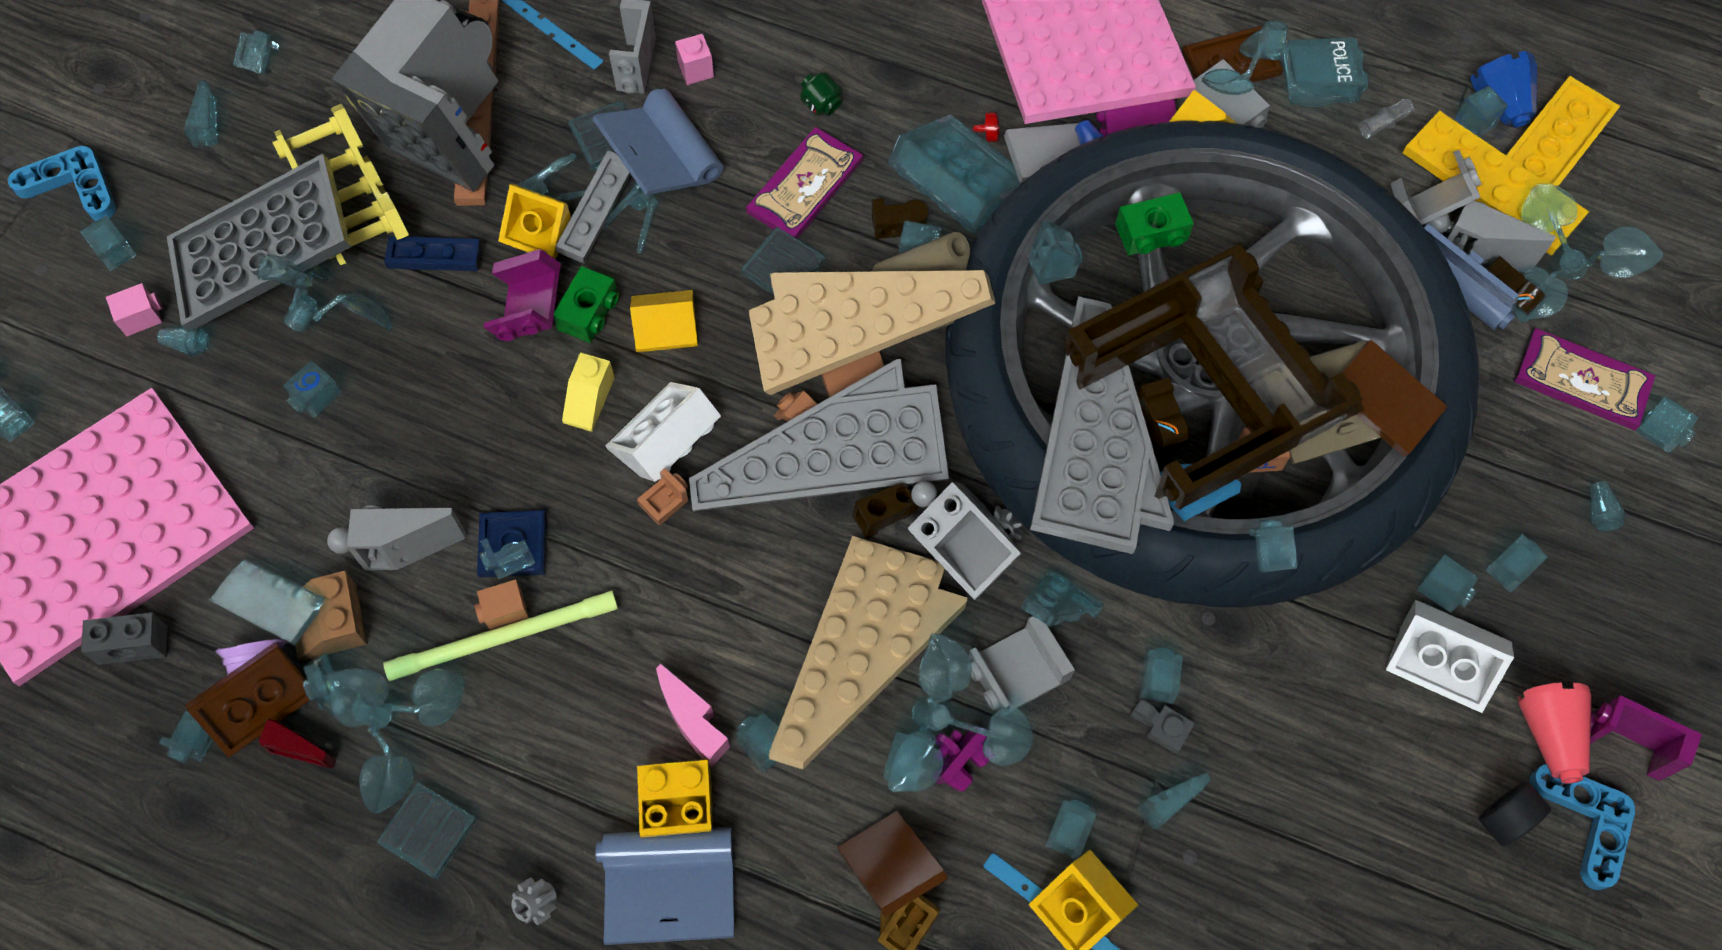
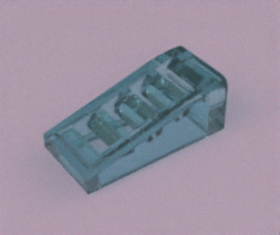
(202, 117)
(13, 417)
(1165, 805)

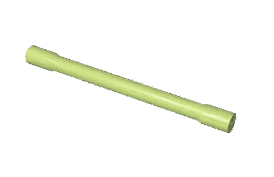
(415, 662)

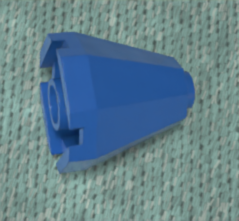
(1515, 83)

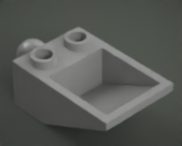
(1495, 235)
(395, 536)
(964, 540)

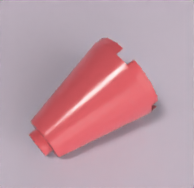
(1560, 727)

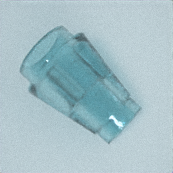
(184, 340)
(1605, 508)

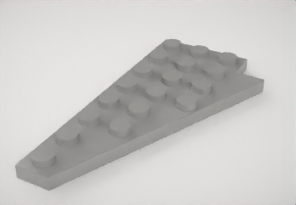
(848, 443)
(1099, 460)

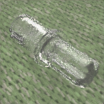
(1386, 118)

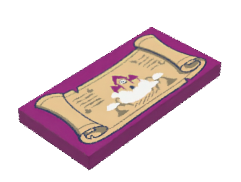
(804, 183)
(1585, 379)

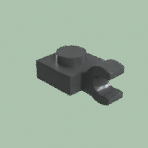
(1167, 727)

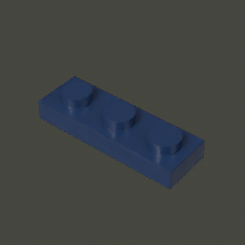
(433, 253)

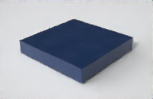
(510, 527)

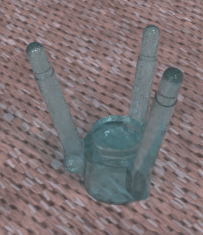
(537, 184)
(637, 200)

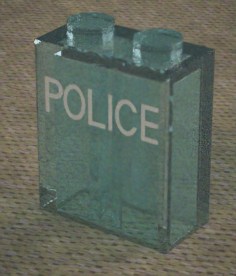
(1330, 64)

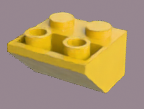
(674, 798)

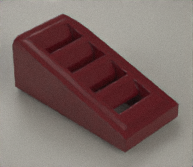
(286, 743)

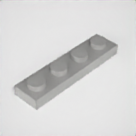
(594, 208)

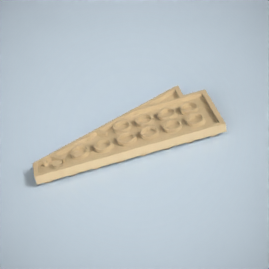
(844, 316)
(867, 635)

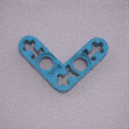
(70, 171)
(1603, 820)

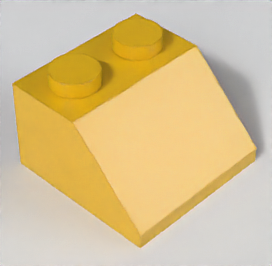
(1083, 903)

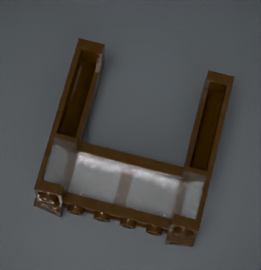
(1241, 350)

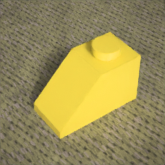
(587, 391)

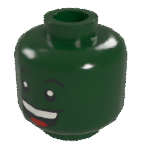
(821, 94)

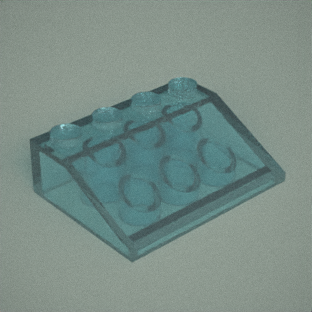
(955, 170)

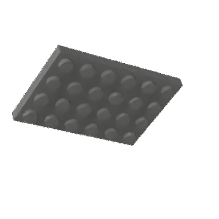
(220, 254)

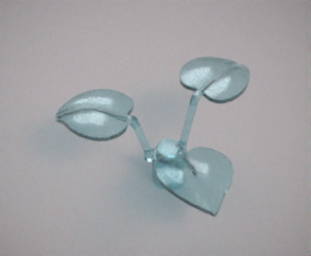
(1269, 44)
(1625, 251)
(303, 307)
(941, 671)
(358, 700)

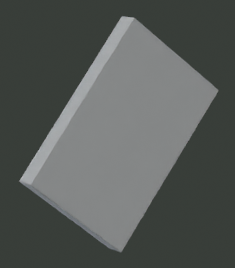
(1038, 146)

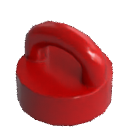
(991, 127)

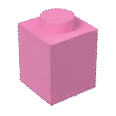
(694, 59)
(135, 309)

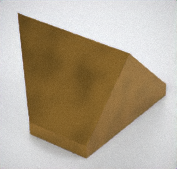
(908, 925)

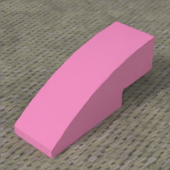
(692, 717)

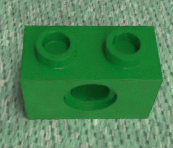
(1165, 212)
(585, 289)

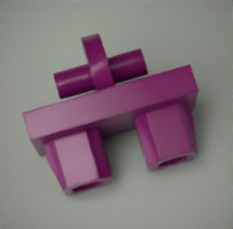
(967, 748)

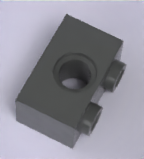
(124, 638)

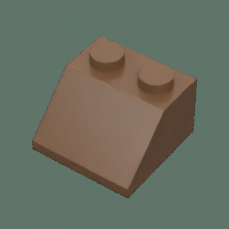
(339, 621)

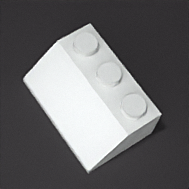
(664, 430)
(1450, 656)

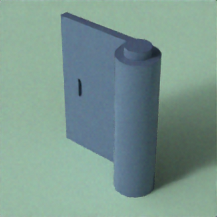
(660, 145)
(1483, 292)
(667, 880)

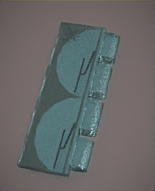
(268, 601)

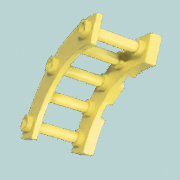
(369, 183)

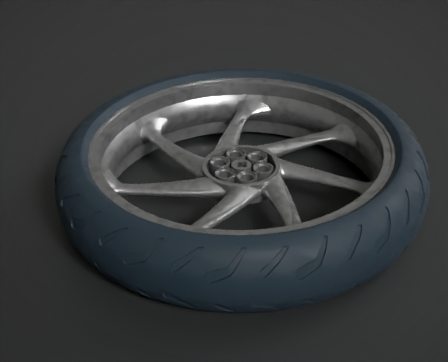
(1303, 198)

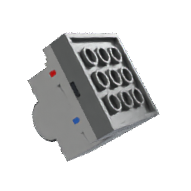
(420, 84)

